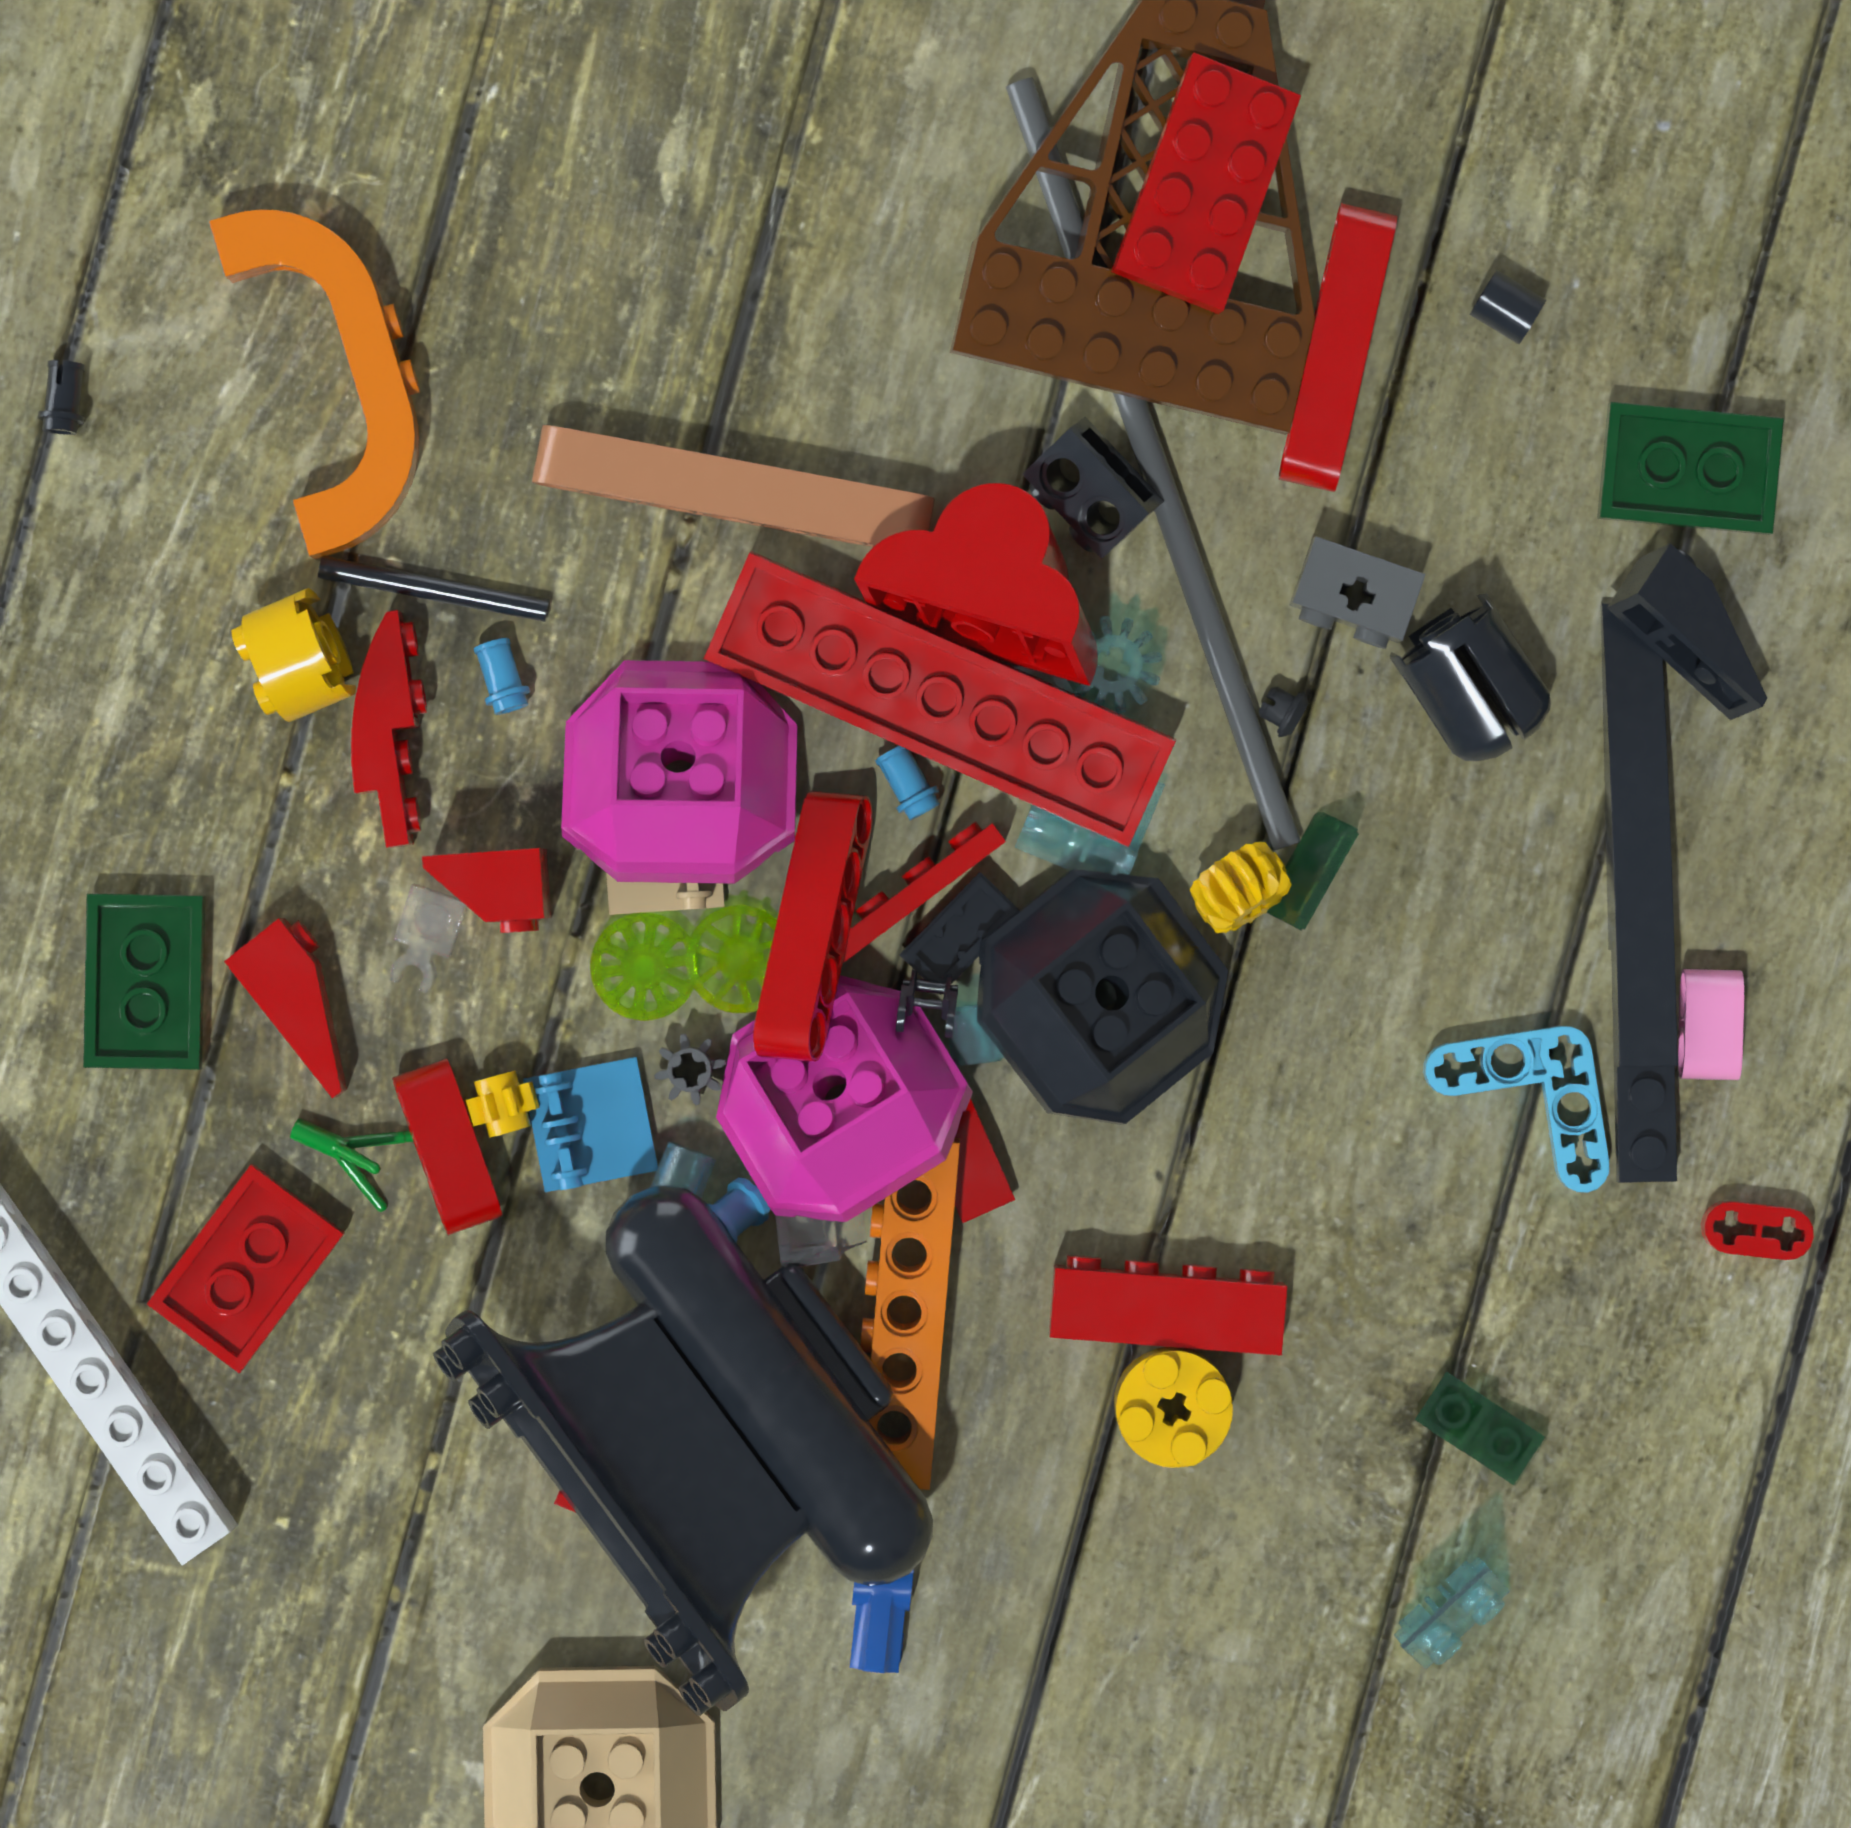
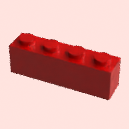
(1168, 1308)

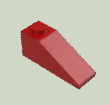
(292, 992)

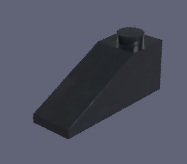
(1686, 624)

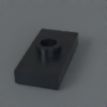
(954, 935)

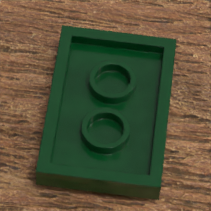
(1690, 468)
(144, 981)

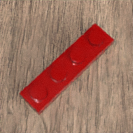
(923, 883)

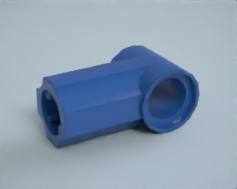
(880, 1624)

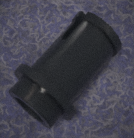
(63, 398)

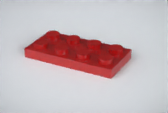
(1206, 183)

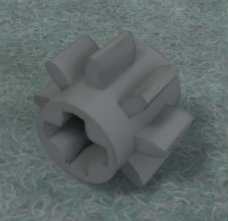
(699, 1055)

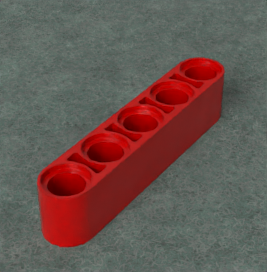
(1338, 347)
(813, 926)

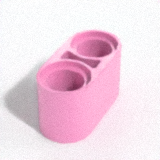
(1710, 1024)

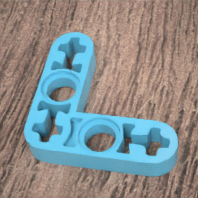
(1537, 1069)

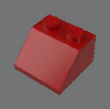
(498, 885)

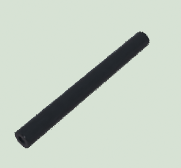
(433, 588)

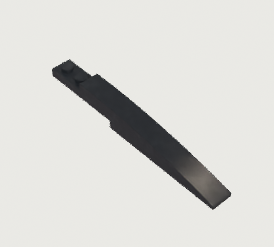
(1639, 905)

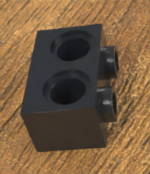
(1103, 477)

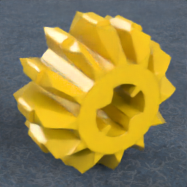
(1240, 887)

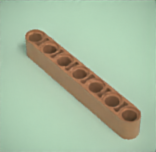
(726, 488)

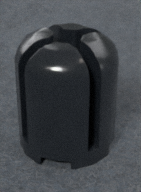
(1452, 696)

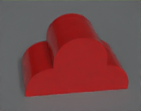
(987, 582)

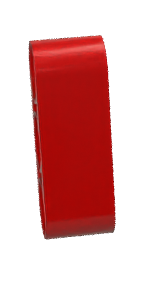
(447, 1146)

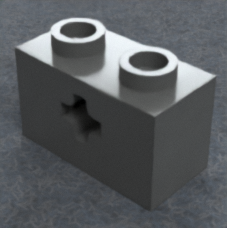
(1389, 585)

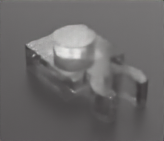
(429, 928)

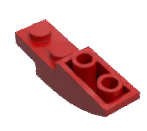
(383, 704)

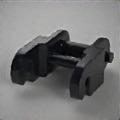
(908, 1000)

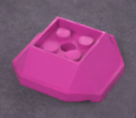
(688, 824)
(867, 1143)

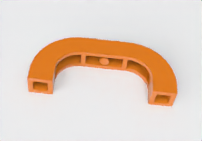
(363, 503)

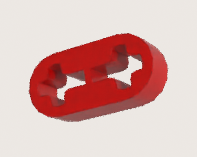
(1756, 1244)

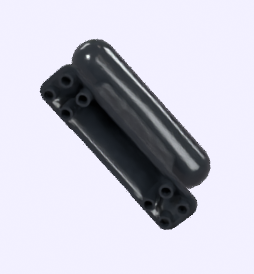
(704, 1431)

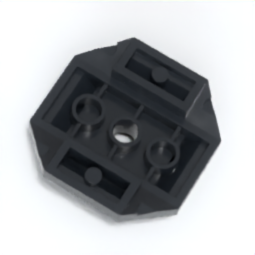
(1043, 1004)

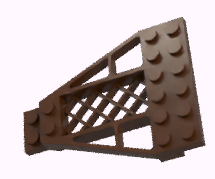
(1115, 333)

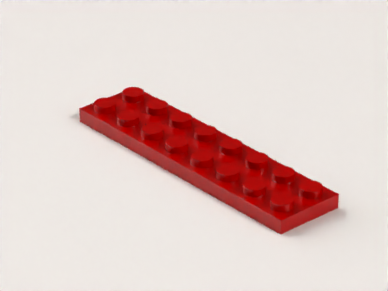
(939, 698)

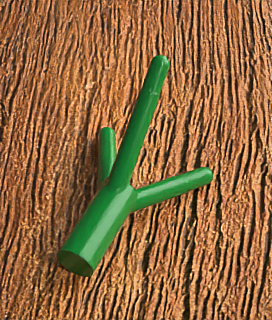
(342, 1151)

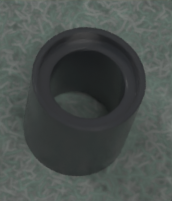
(1508, 307)

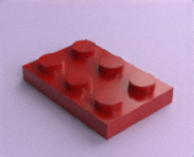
(246, 1268)

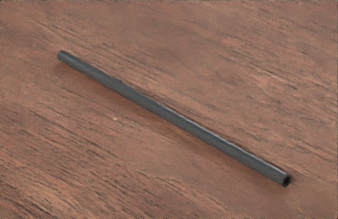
(1170, 513)

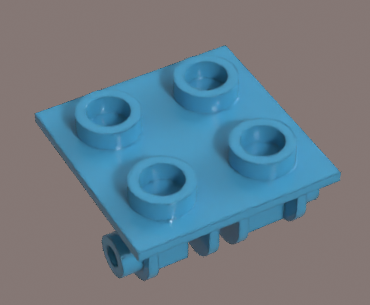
(591, 1125)

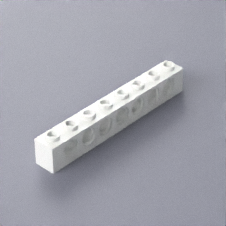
(105, 1392)

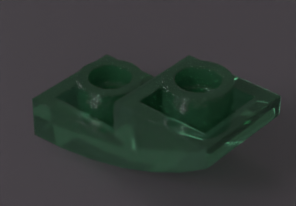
(1481, 1428)

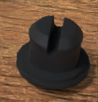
(1286, 710)

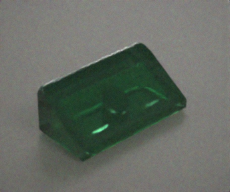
(1313, 868)

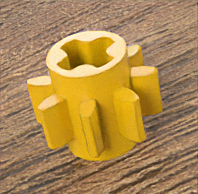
(502, 1104)

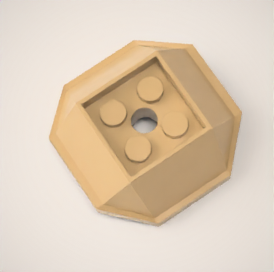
(606, 1722)

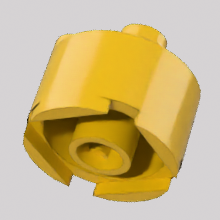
(294, 656)
(1185, 1438)

